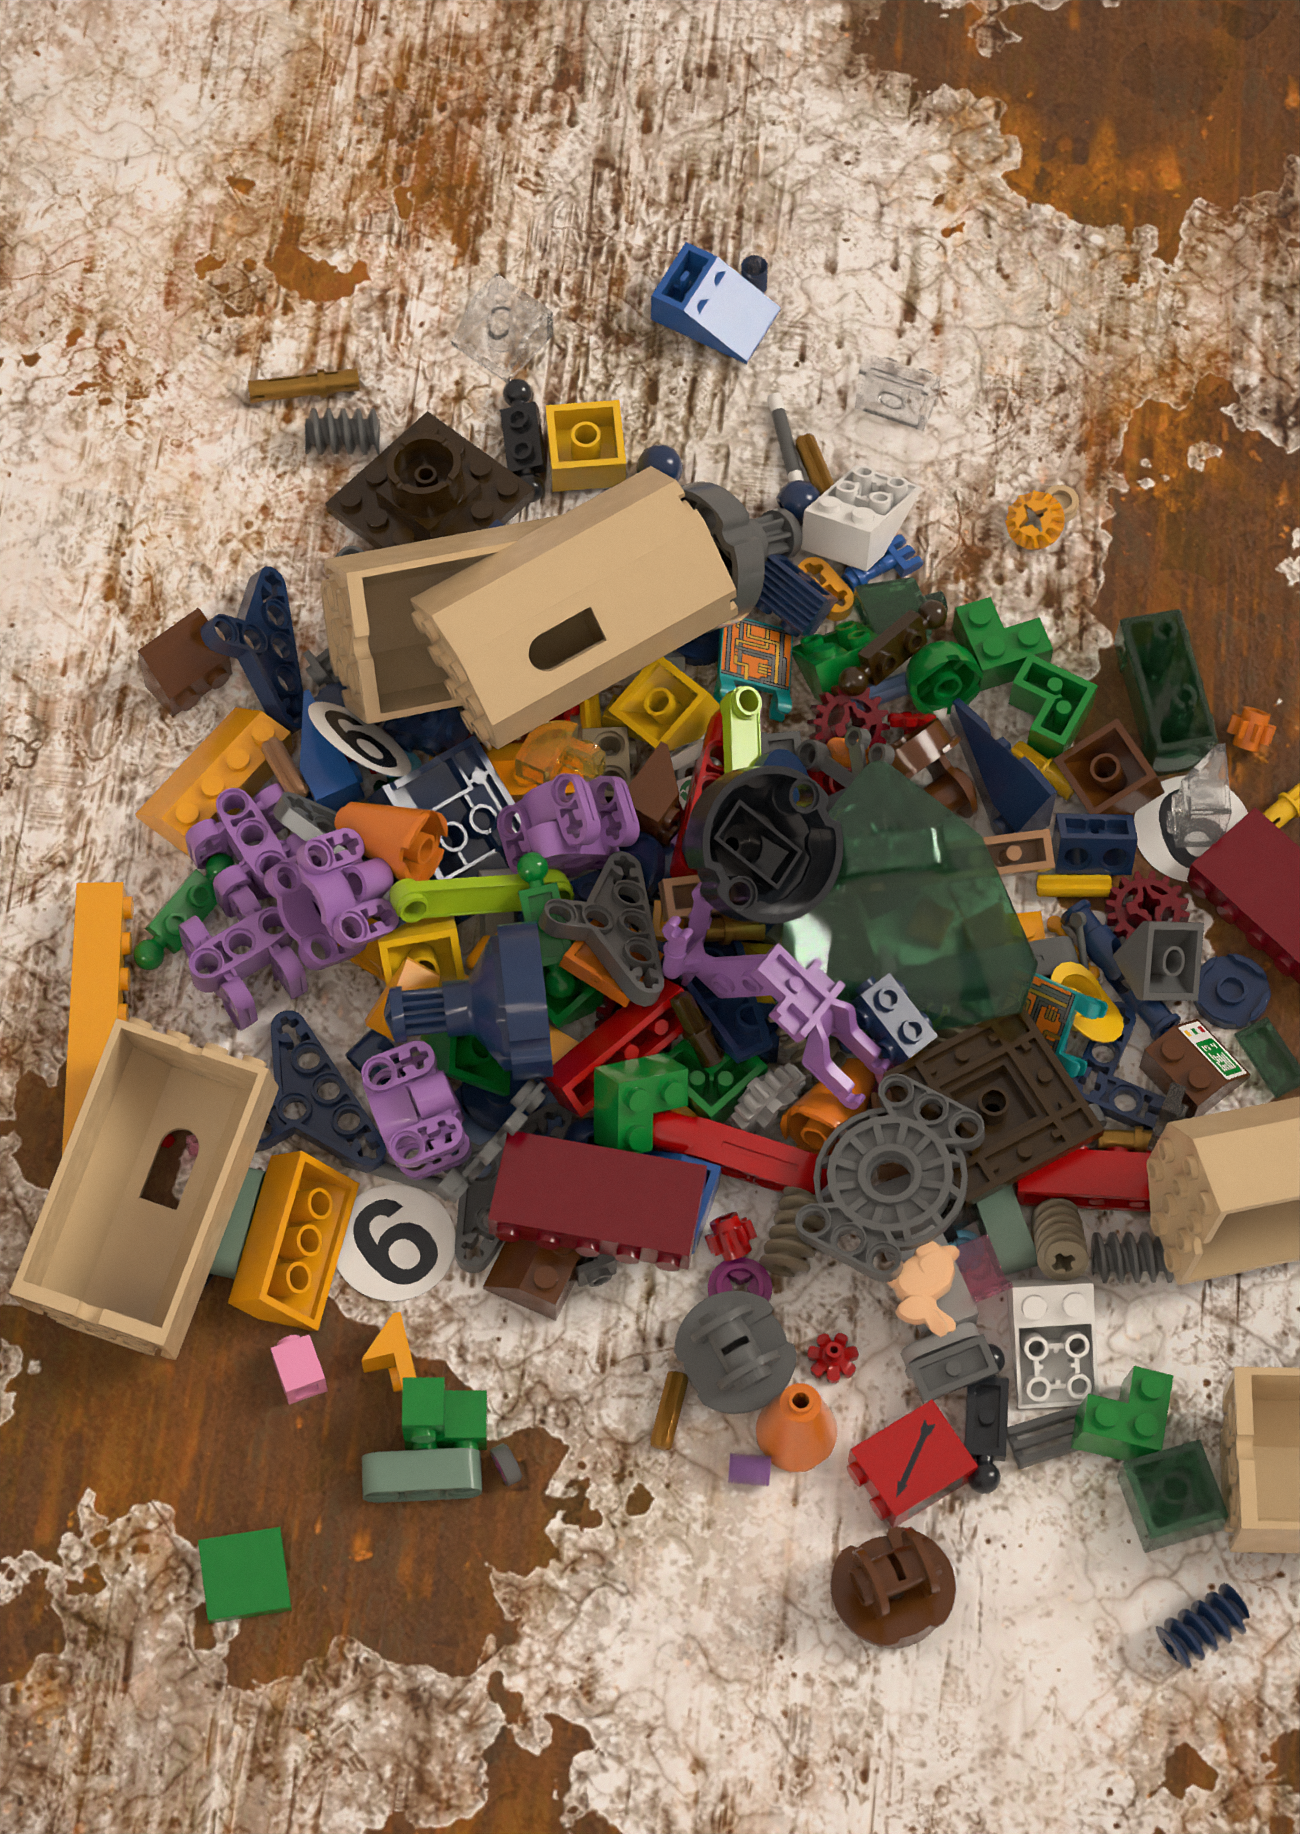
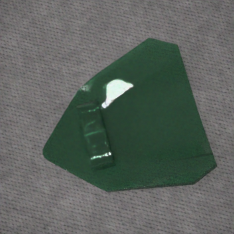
(916, 904)

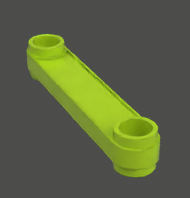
(741, 727)
(466, 896)

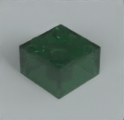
(1172, 1496)

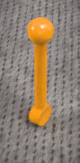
(1055, 926)

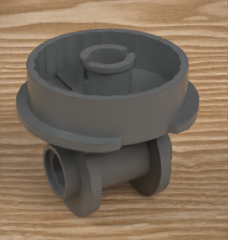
(735, 1352)

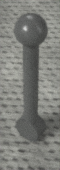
(1078, 920)

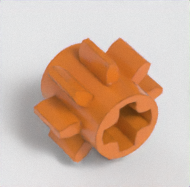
(1251, 729)

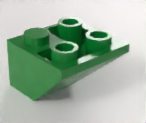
(827, 655)

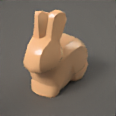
(922, 1282)

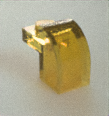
(556, 746)

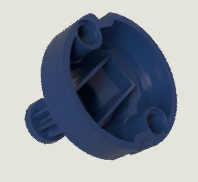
(497, 1004)

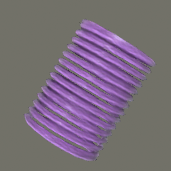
(756, 1467)

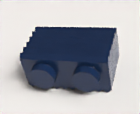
(794, 597)

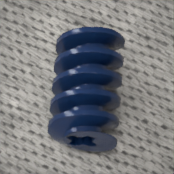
(1203, 1625)

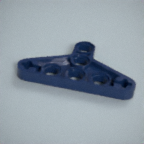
(263, 663)
(321, 1116)

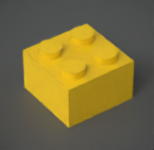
(585, 445)

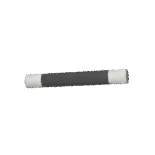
(785, 437)

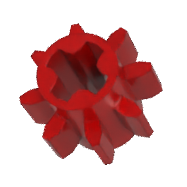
(730, 1236)

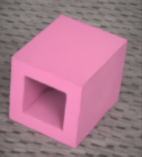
(298, 1368)

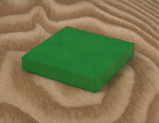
(244, 1575)

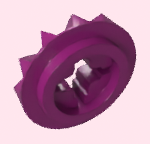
(740, 1271)

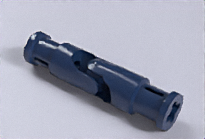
(1100, 948)

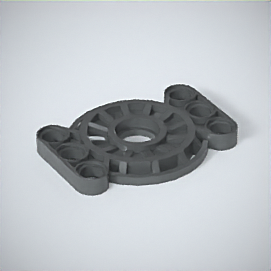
(887, 1136)

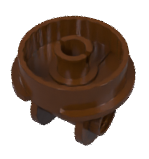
(927, 749)
(883, 1568)

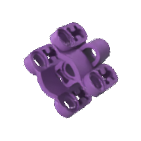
(570, 830)
(233, 834)
(333, 898)
(229, 969)
(416, 1110)

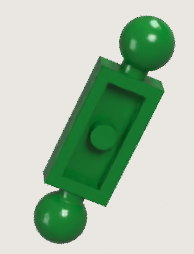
(533, 869)
(192, 898)

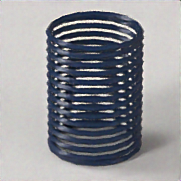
(759, 274)

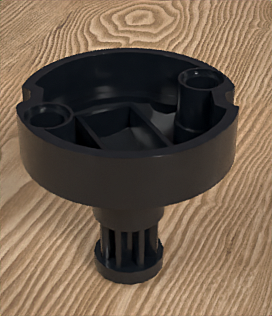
(763, 845)

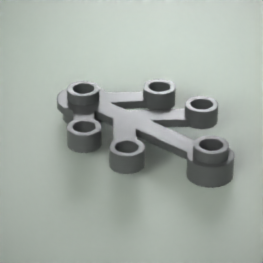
(817, 758)
(526, 1099)

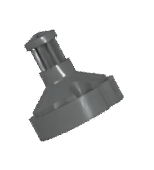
(743, 540)

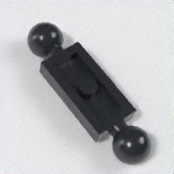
(523, 435)
(987, 1426)

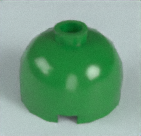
(941, 675)

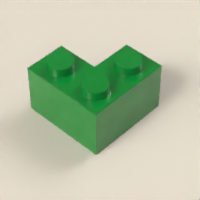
(995, 648)
(1056, 700)
(716, 1089)
(630, 1094)
(441, 1416)
(1126, 1426)

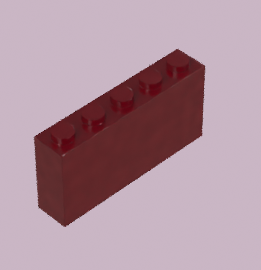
(1256, 886)
(597, 1200)

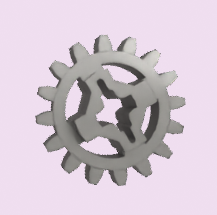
(768, 1099)

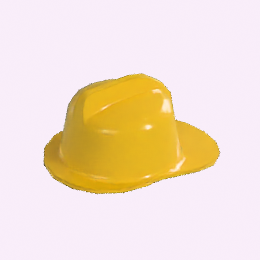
(1083, 981)

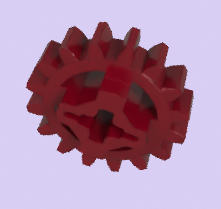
(842, 711)
(1148, 893)

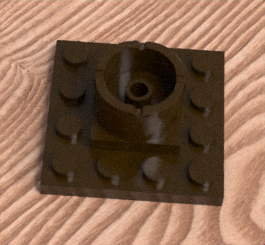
(428, 489)
(1019, 1091)

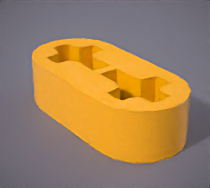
(833, 583)

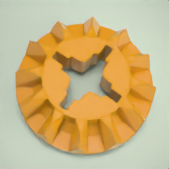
(1051, 522)

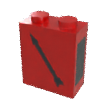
(911, 1464)

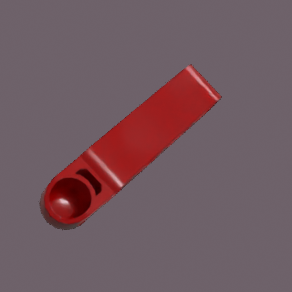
(703, 775)
(737, 1152)

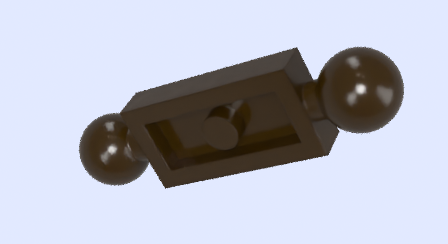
(892, 648)

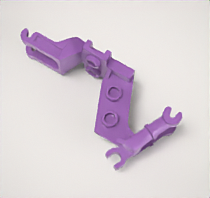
(803, 995)

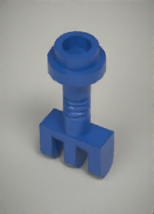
(892, 559)

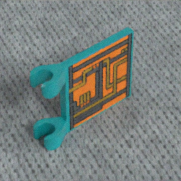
(758, 658)
(1053, 1012)

